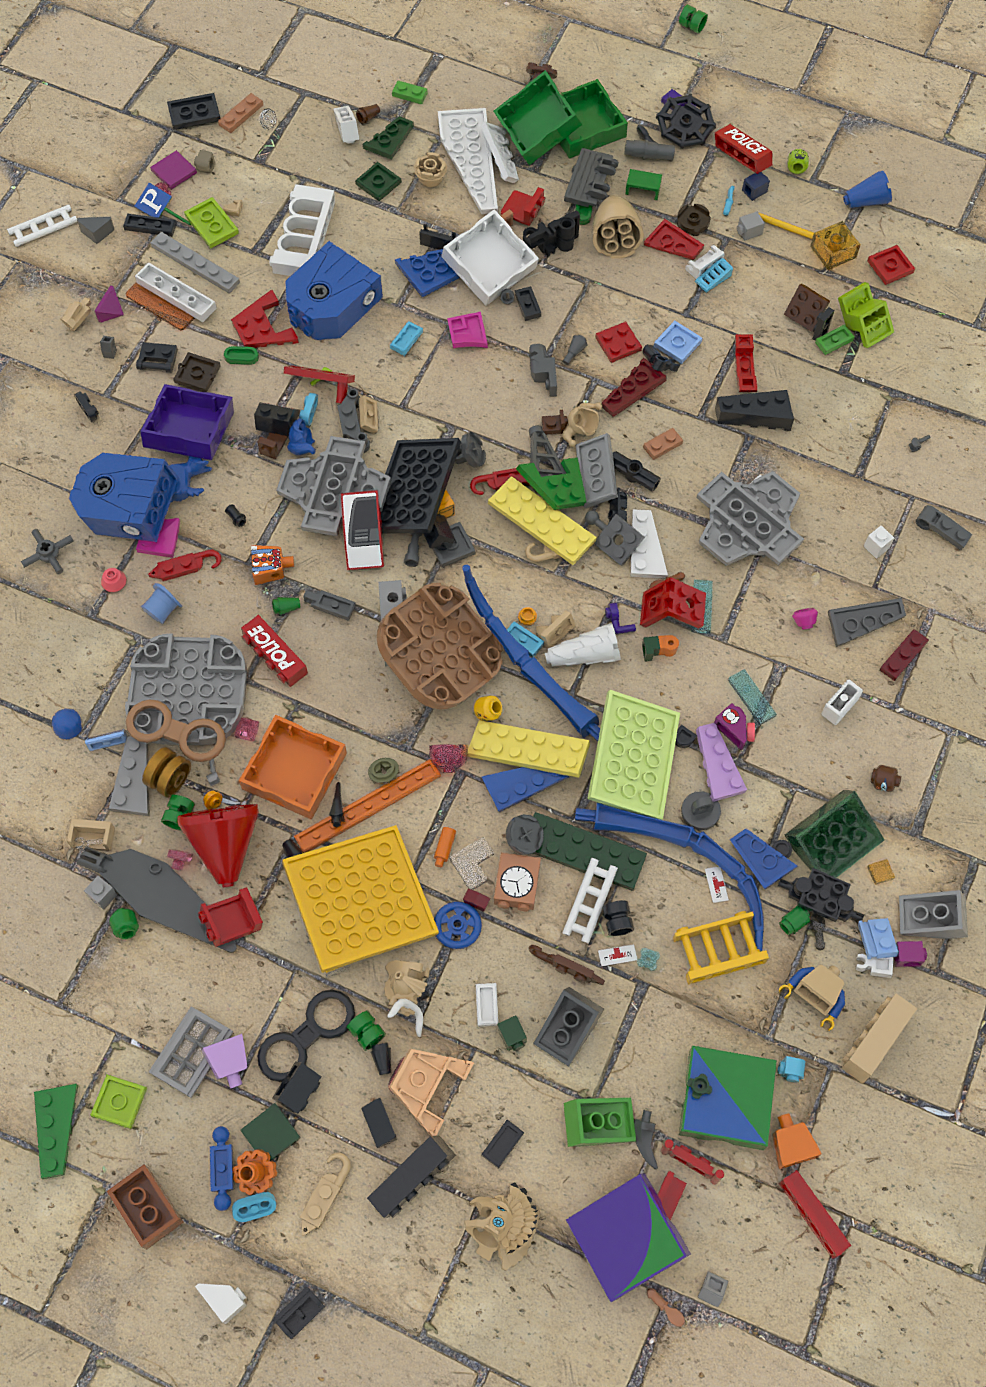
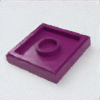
(173, 169)

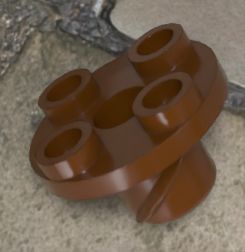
(535, 70)

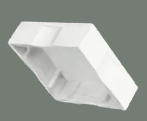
(490, 257)

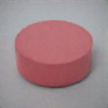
(751, 732)

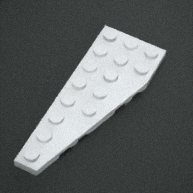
(470, 153)

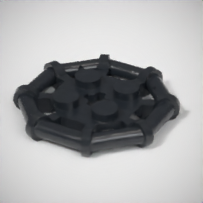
(684, 129)

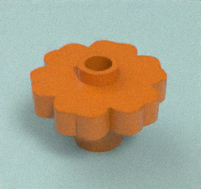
(254, 1172)

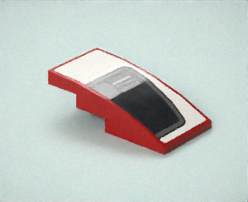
(362, 530)

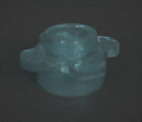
(648, 953)

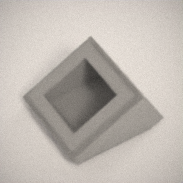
(713, 1289)

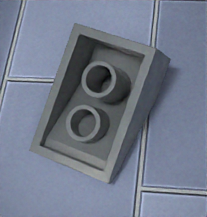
(568, 1025)

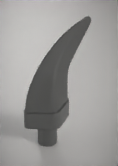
(644, 1133)

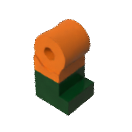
(659, 645)

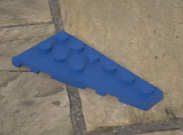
(427, 271)

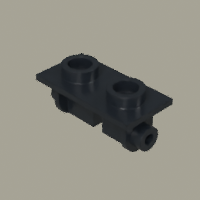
(617, 504)

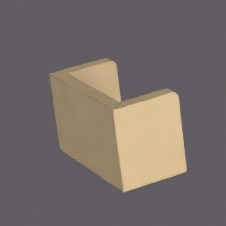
(89, 831)

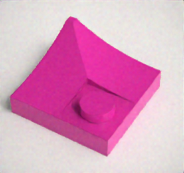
(467, 331)
(166, 541)

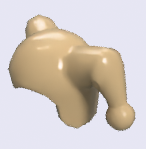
(582, 421)

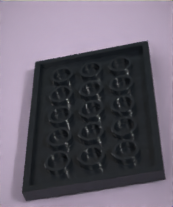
(418, 482)

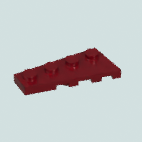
(634, 387)

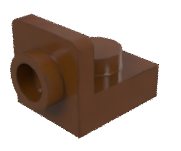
(554, 424)

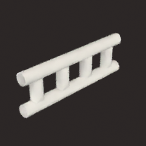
(52, 227)
(593, 912)

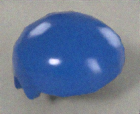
(66, 723)

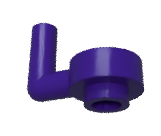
(613, 614)

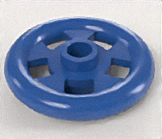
(466, 939)

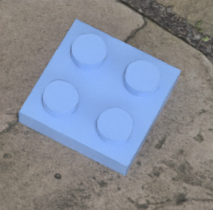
(678, 342)

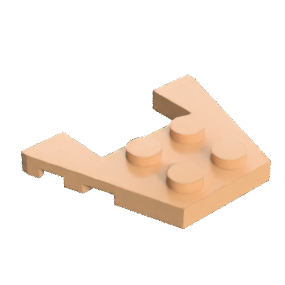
(418, 1080)

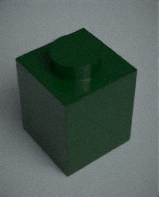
(512, 1033)

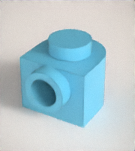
(792, 1068)

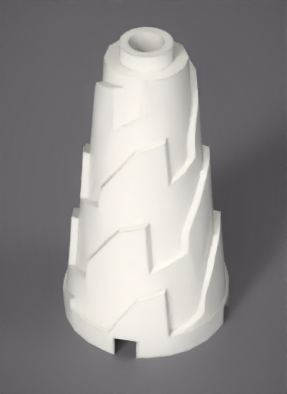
(588, 648)

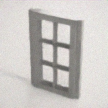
(182, 1060)

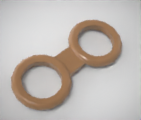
(175, 730)

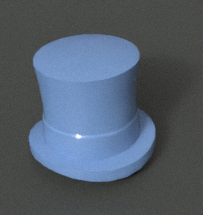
(160, 604)

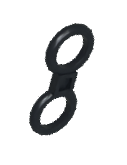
(306, 1033)

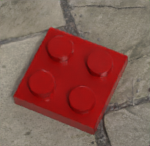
(891, 264)
(618, 342)

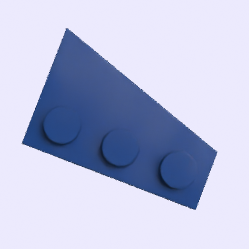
(761, 858)

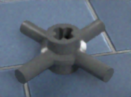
(47, 551)

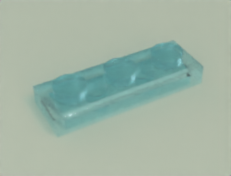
(705, 586)

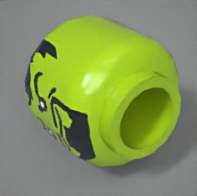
(798, 161)

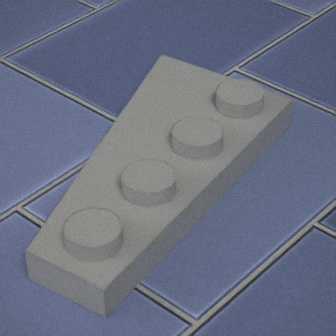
(129, 791)

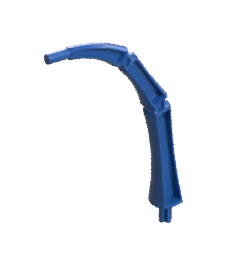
(581, 718)
(614, 819)

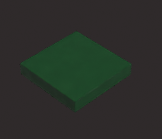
(378, 181)
(270, 1132)

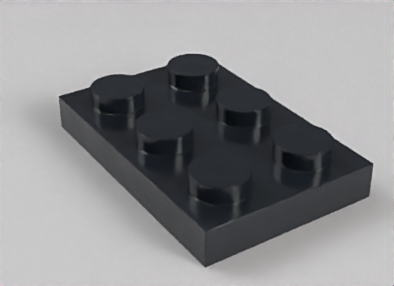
(193, 111)

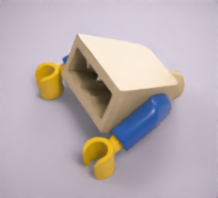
(821, 989)

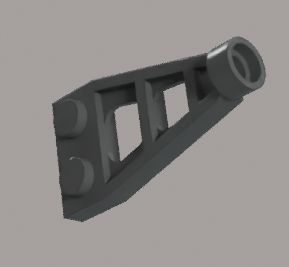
(539, 438)

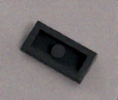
(378, 1123)

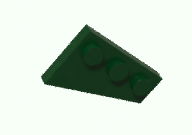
(390, 139)

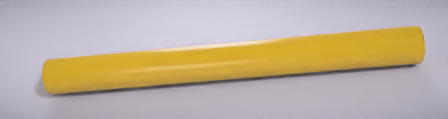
(787, 226)

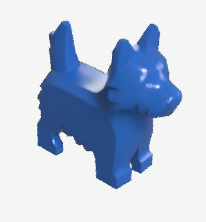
(185, 472)

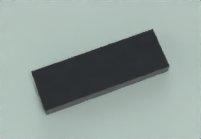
(149, 224)

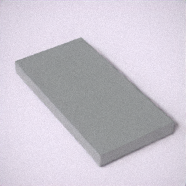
(597, 470)

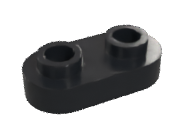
(83, 401)

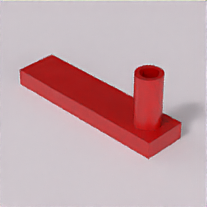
(341, 378)

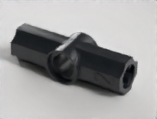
(642, 476)

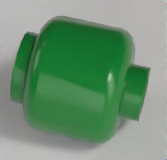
(124, 923)

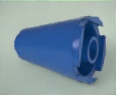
(869, 192)

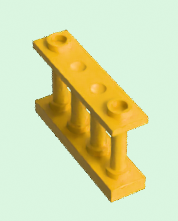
(716, 967)

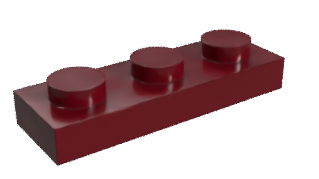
(904, 655)

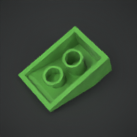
(599, 1121)

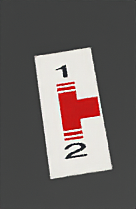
(716, 884)
(617, 955)

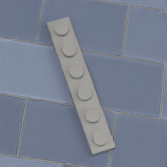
(195, 262)

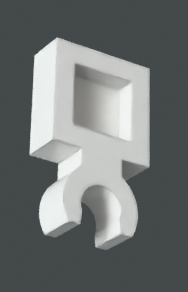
(879, 967)

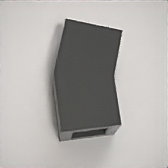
(108, 347)

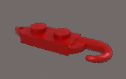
(496, 479)
(183, 565)

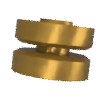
(166, 772)

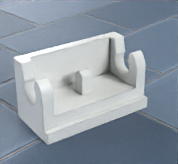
(705, 262)

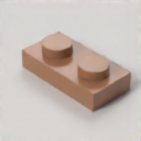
(663, 443)

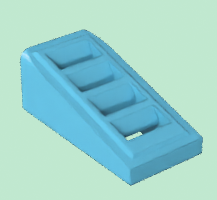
(722, 267)

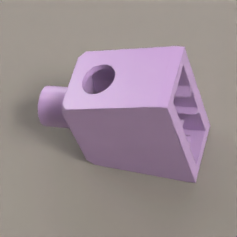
(227, 1059)

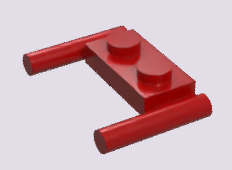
(700, 1165)

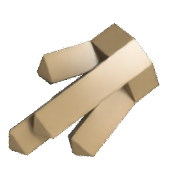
(76, 313)

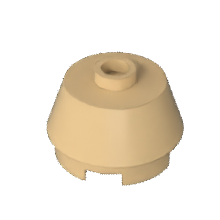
(430, 169)

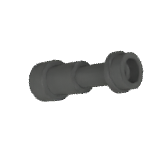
(411, 558)

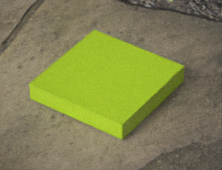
(118, 1101)

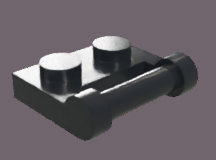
(157, 353)

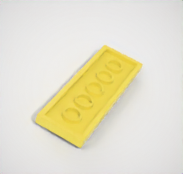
(541, 521)
(528, 748)

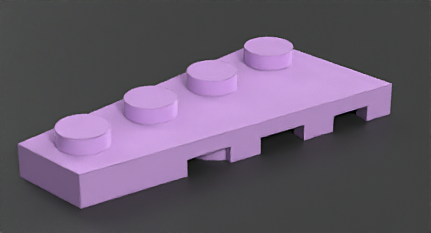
(720, 768)

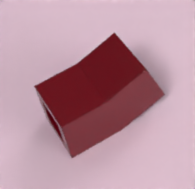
(476, 899)

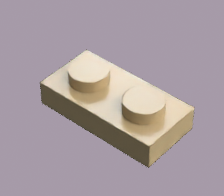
(368, 414)

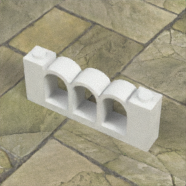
(308, 199)

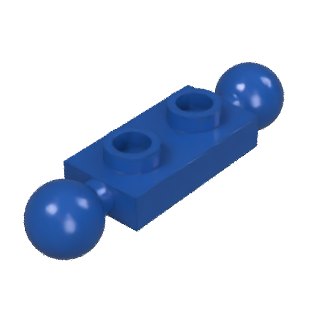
(221, 1168)

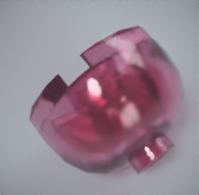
(448, 756)

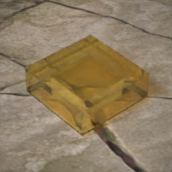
(881, 871)

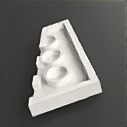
(498, 146)
(647, 558)

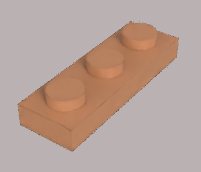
(240, 113)

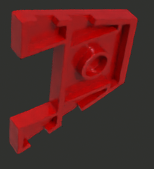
(255, 327)

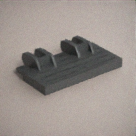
(589, 176)

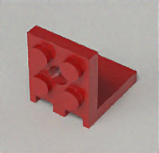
(670, 600)

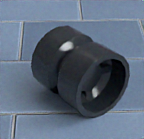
(618, 919)

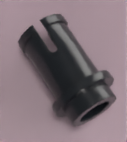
(238, 518)

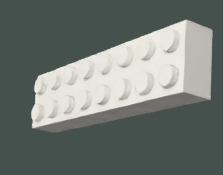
(175, 292)

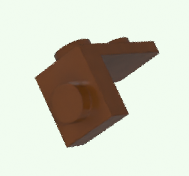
(272, 445)

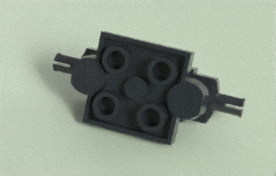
(822, 896)

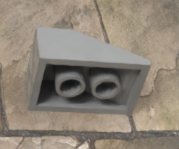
(934, 915)

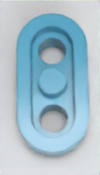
(310, 404)
(254, 1206)

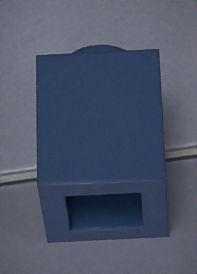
(755, 185)

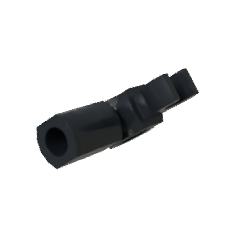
(659, 362)

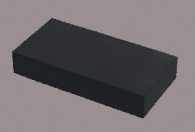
(502, 1144)

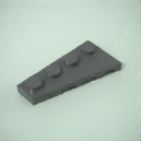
(859, 620)

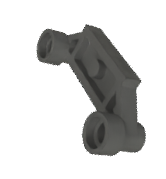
(349, 418)

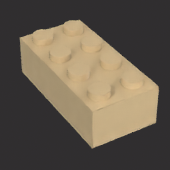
(878, 1038)

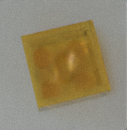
(835, 245)

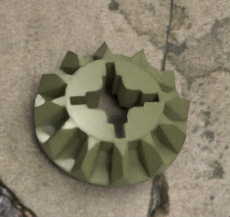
(389, 765)

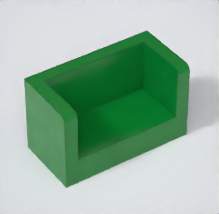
(644, 180)

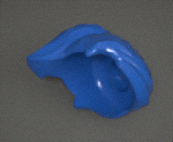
(300, 439)

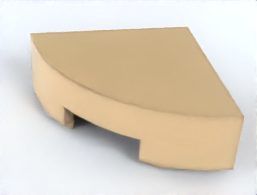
(233, 208)

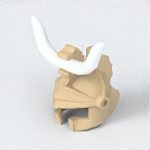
(404, 987)

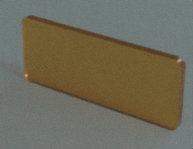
(159, 307)

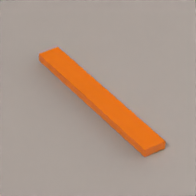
(368, 805)

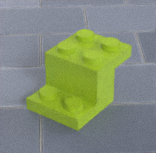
(866, 314)

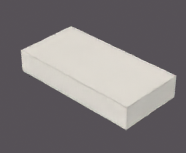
(486, 1004)

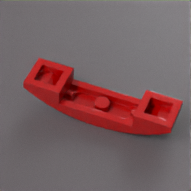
(745, 363)

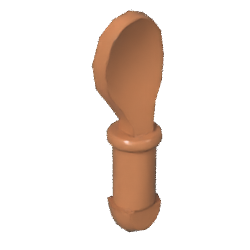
(673, 1314)

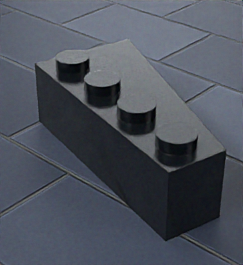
(756, 409)
(411, 1176)

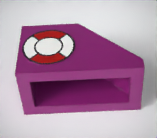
(733, 725)

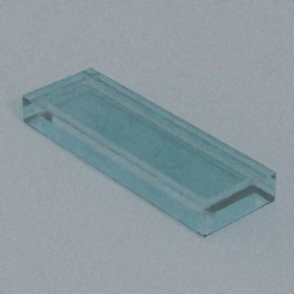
(752, 697)

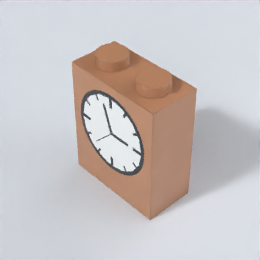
(517, 881)

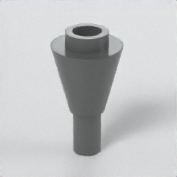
(577, 345)

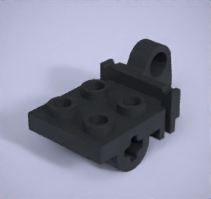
(558, 234)

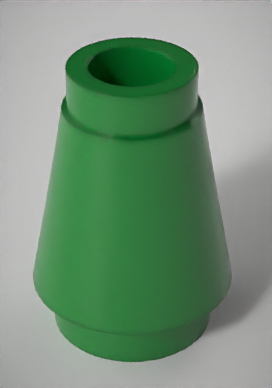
(285, 604)

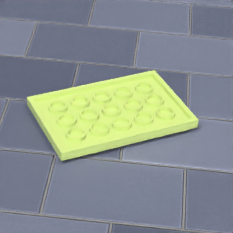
(634, 755)

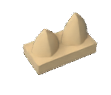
(557, 630)

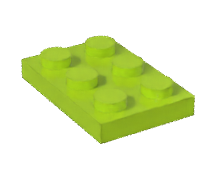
(211, 222)

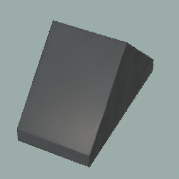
(96, 227)

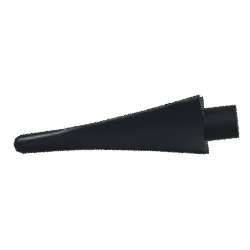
(336, 811)

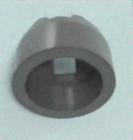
(503, 296)

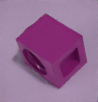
(910, 954)

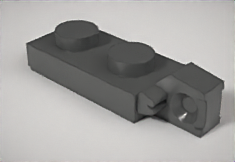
(330, 604)

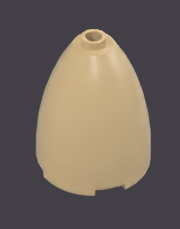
(613, 216)

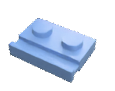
(878, 938)

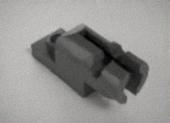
(543, 368)

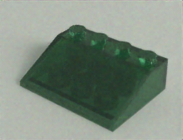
(835, 835)

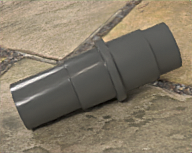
(649, 150)

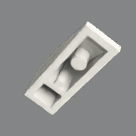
(346, 124)

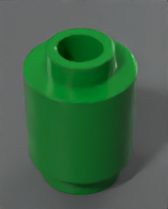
(794, 920)

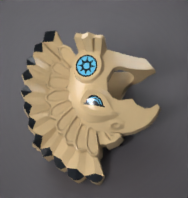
(507, 1226)

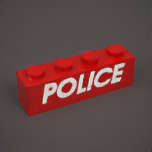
(743, 148)
(274, 651)

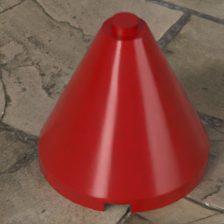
(221, 838)

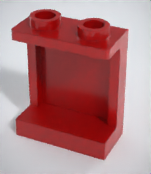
(230, 918)

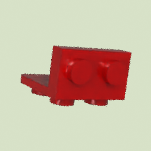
(524, 206)

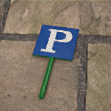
(154, 202)

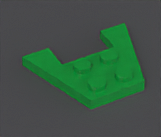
(557, 490)

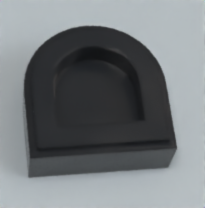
(684, 737)

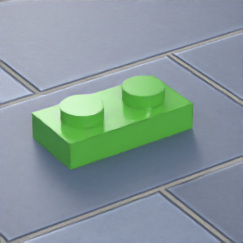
(409, 92)
(834, 339)

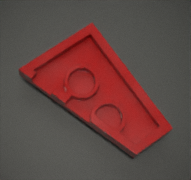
(673, 240)

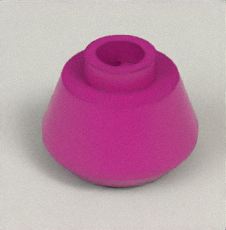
(805, 617)

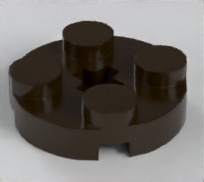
(690, 226)

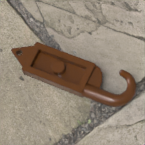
(564, 965)

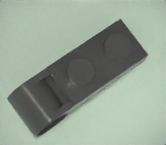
(944, 526)

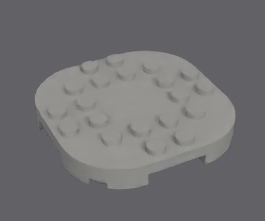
(193, 679)

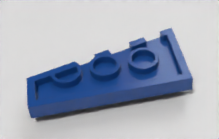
(518, 784)

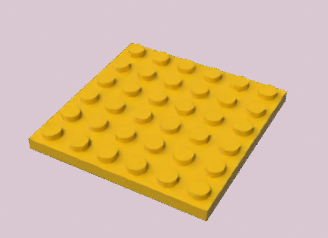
(359, 898)

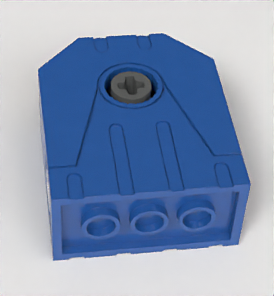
(331, 293)
(124, 495)

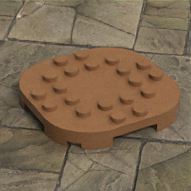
(439, 646)

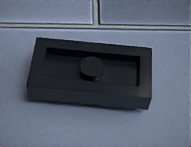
(528, 303)
(824, 320)

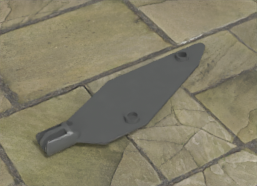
(152, 890)

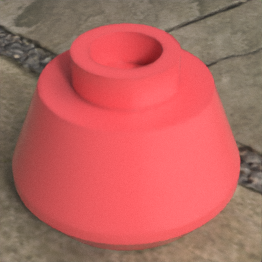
(113, 580)

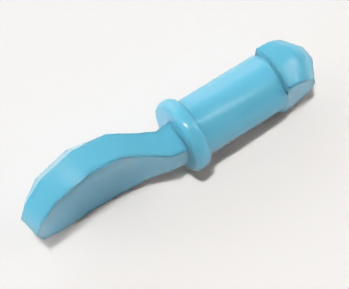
(729, 201)

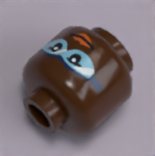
(885, 778)

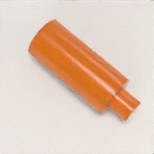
(444, 846)

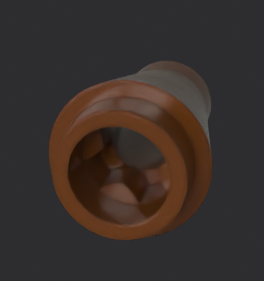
(366, 113)

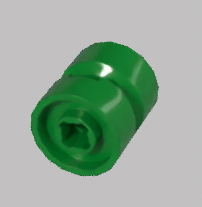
(692, 18)
(177, 806)
(366, 1031)

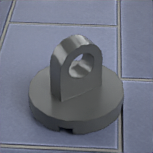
(471, 451)
(700, 811)
(524, 834)

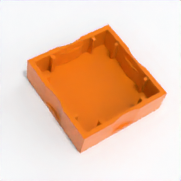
(293, 767)

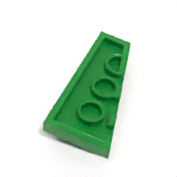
(54, 1119)

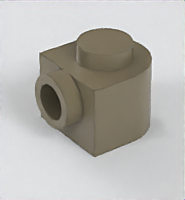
(204, 161)

